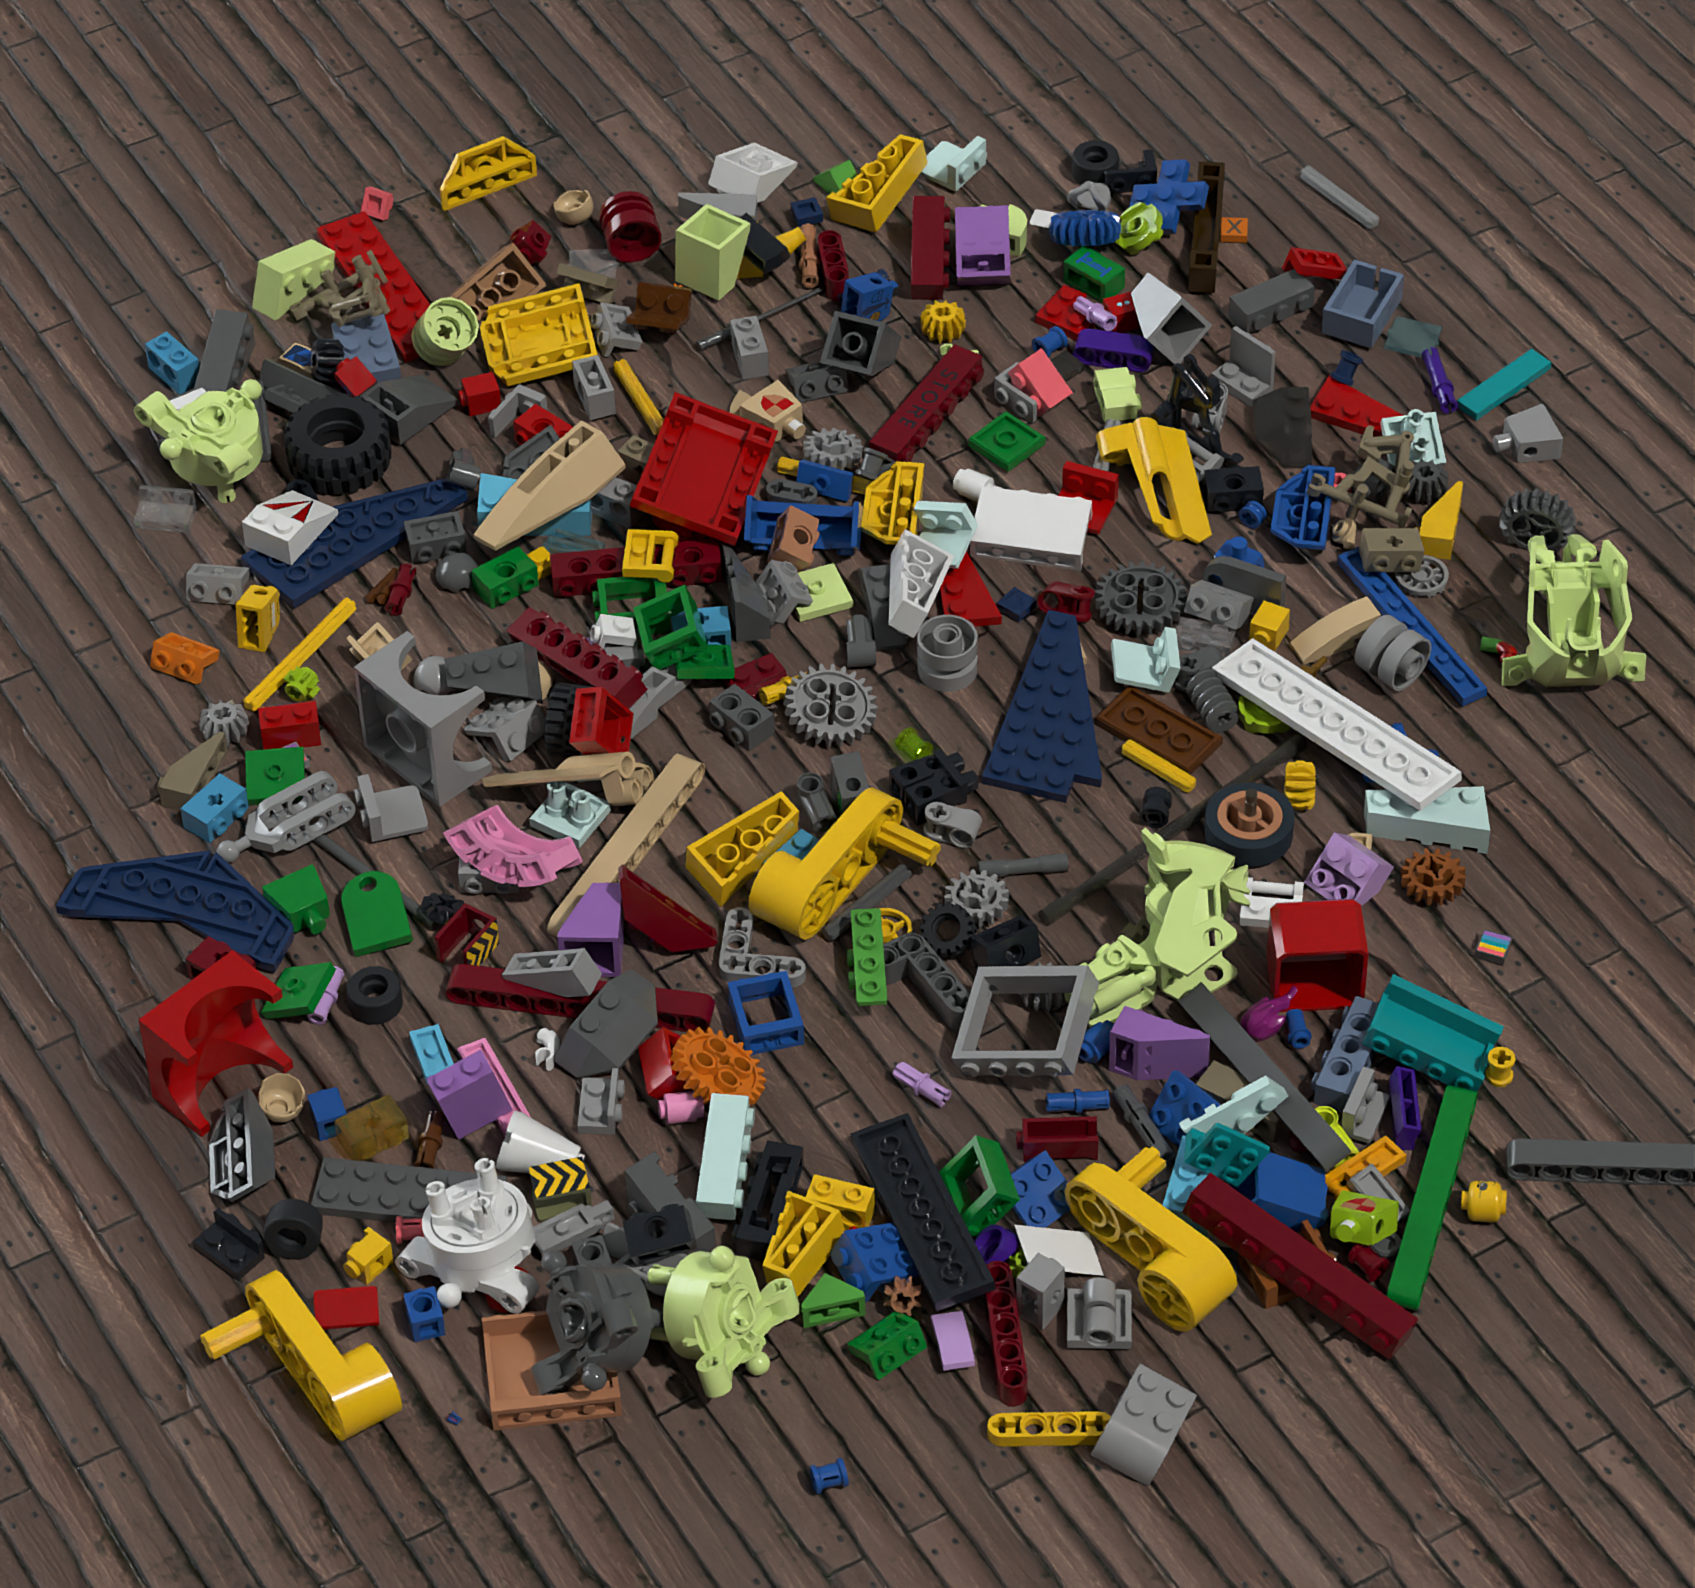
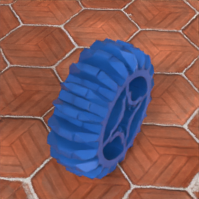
(1085, 228)

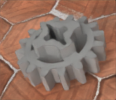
(833, 448)
(978, 896)

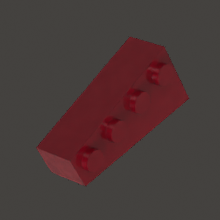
(928, 248)

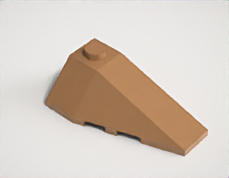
(499, 280)

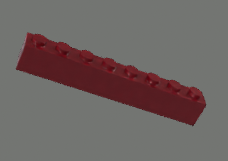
(1300, 1265)

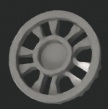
(1424, 578)

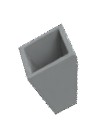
(1167, 319)

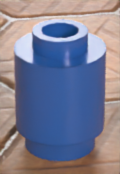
(1096, 1042)

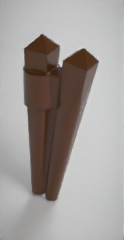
(381, 590)

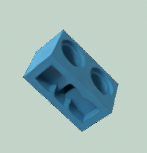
(172, 362)

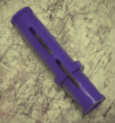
(1442, 387)

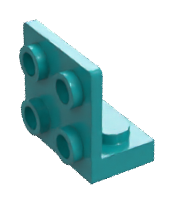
(1224, 1153)

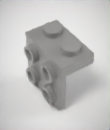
(511, 724)
(390, 811)

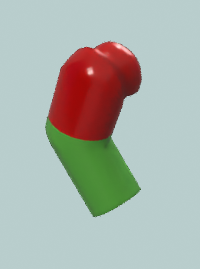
(1498, 646)

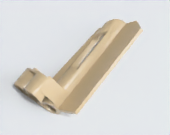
(620, 775)

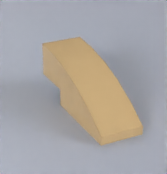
(1335, 631)

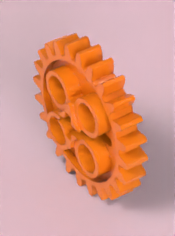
(716, 1065)

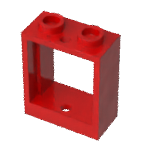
(589, 732)

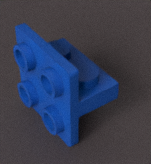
(1177, 1102)

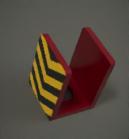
(461, 924)

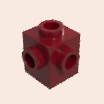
(531, 241)

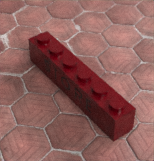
(929, 404)

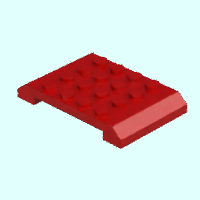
(704, 468)

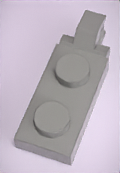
(572, 1226)

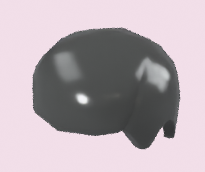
(455, 572)

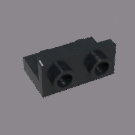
(230, 1245)

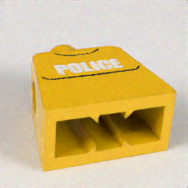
(261, 608)

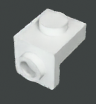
(613, 630)

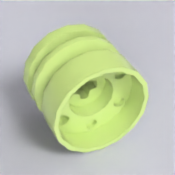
(445, 331)

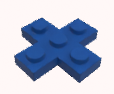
(1172, 193)

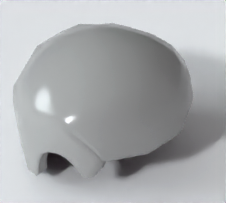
(431, 676)

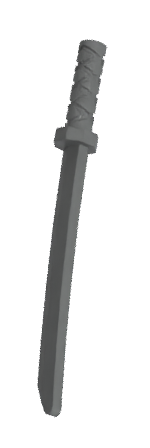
(726, 332)

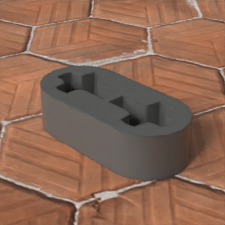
(791, 492)

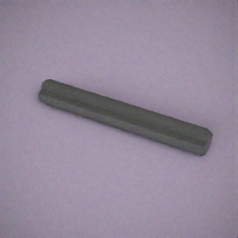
(260, 406)
(867, 901)

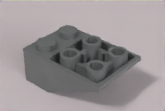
(409, 404)

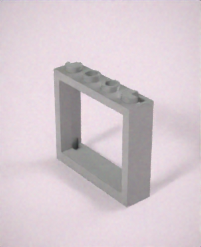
(1026, 979)

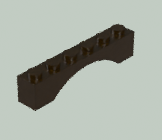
(1207, 230)

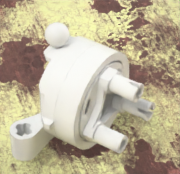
(475, 1240)

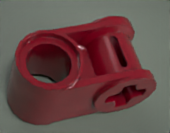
(1071, 600)

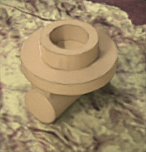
(1345, 533)

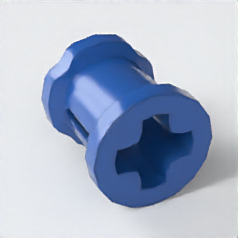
(1051, 341)
(829, 1475)

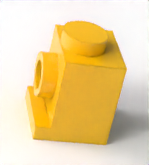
(368, 1257)

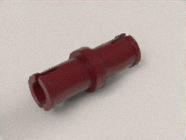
(400, 589)

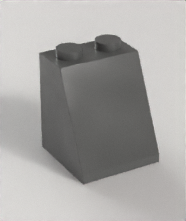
(860, 344)

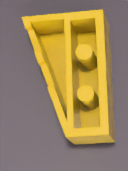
(802, 1240)

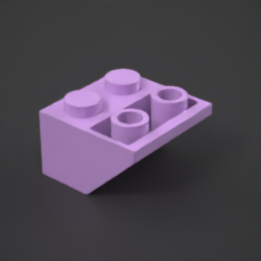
(1348, 871)

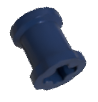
(1346, 367)

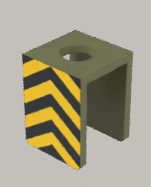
(559, 1187)

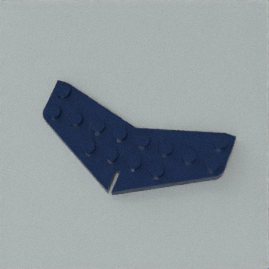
(178, 889)

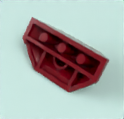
(661, 917)

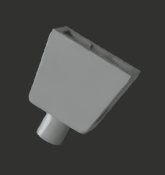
(1530, 436)

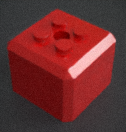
(1319, 952)

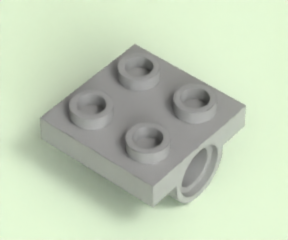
(1099, 1316)

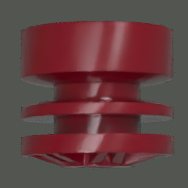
(630, 226)

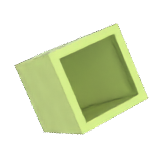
(710, 251)

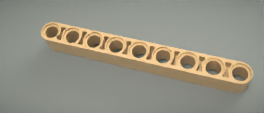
(637, 832)

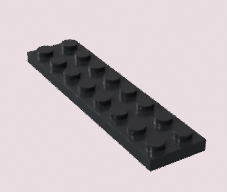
(923, 1212)

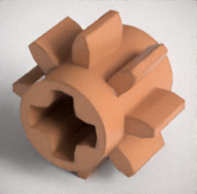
(908, 1290)

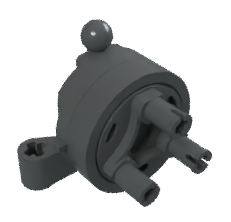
(598, 1323)

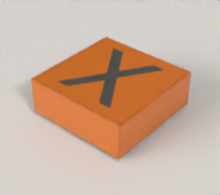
(1234, 229)

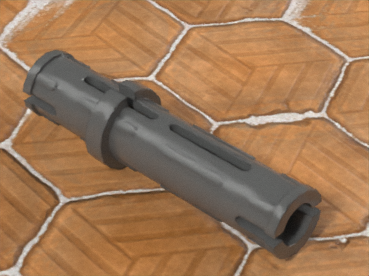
(1130, 1105)

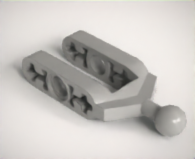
(311, 806)

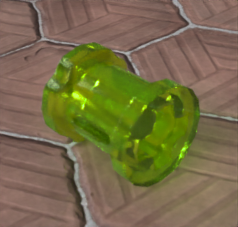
(913, 744)

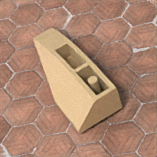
(553, 485)

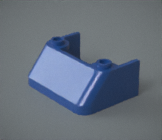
(837, 527)

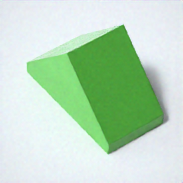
(832, 178)
(832, 1302)

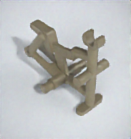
(339, 305)
(1371, 450)

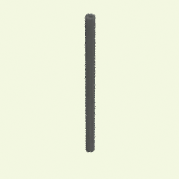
(359, 867)

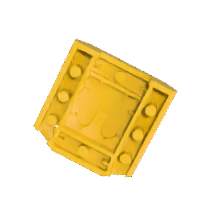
(537, 335)

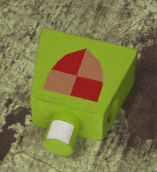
(1357, 1218)

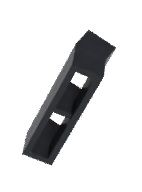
(763, 248)

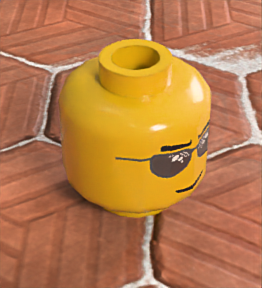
(1484, 1201)

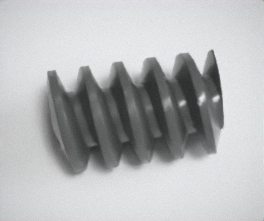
(1212, 701)

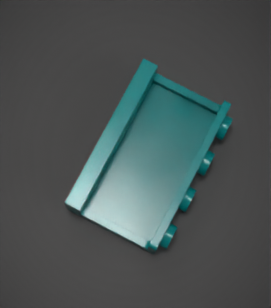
(1432, 1034)

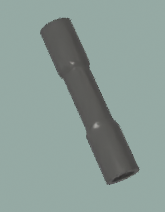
(1040, 864)

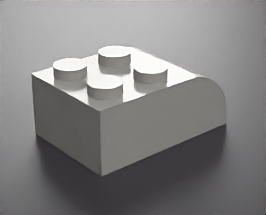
(1143, 1425)

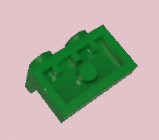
(888, 1343)

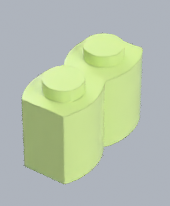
(1116, 394)

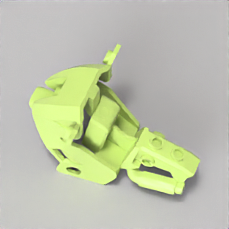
(1573, 603)
(1183, 903)

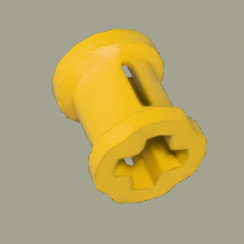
(1500, 1061)

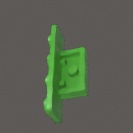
(867, 958)

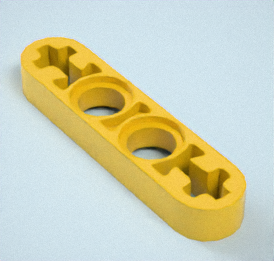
(1049, 1422)

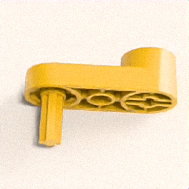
(809, 891)
(1179, 1267)
(345, 1389)

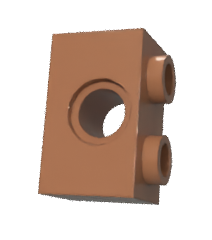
(794, 538)

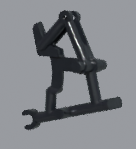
(1179, 398)

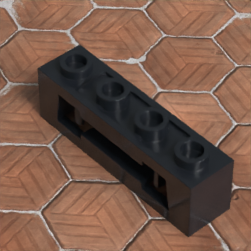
(785, 1165)

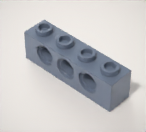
(1346, 1058)

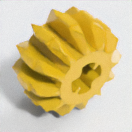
(942, 321)
(1300, 784)

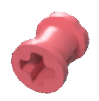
(408, 1229)

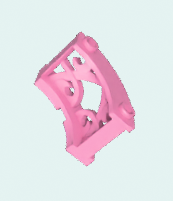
(508, 853)

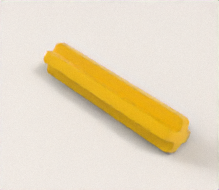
(1159, 766)

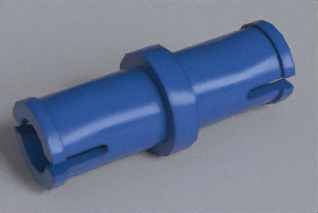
(1077, 1101)

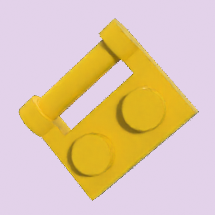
(640, 554)

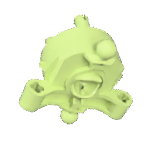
(210, 438)
(720, 1314)

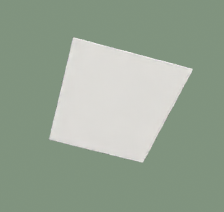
(1069, 1248)

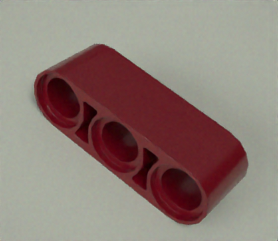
(832, 263)

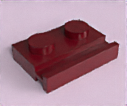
(757, 674)

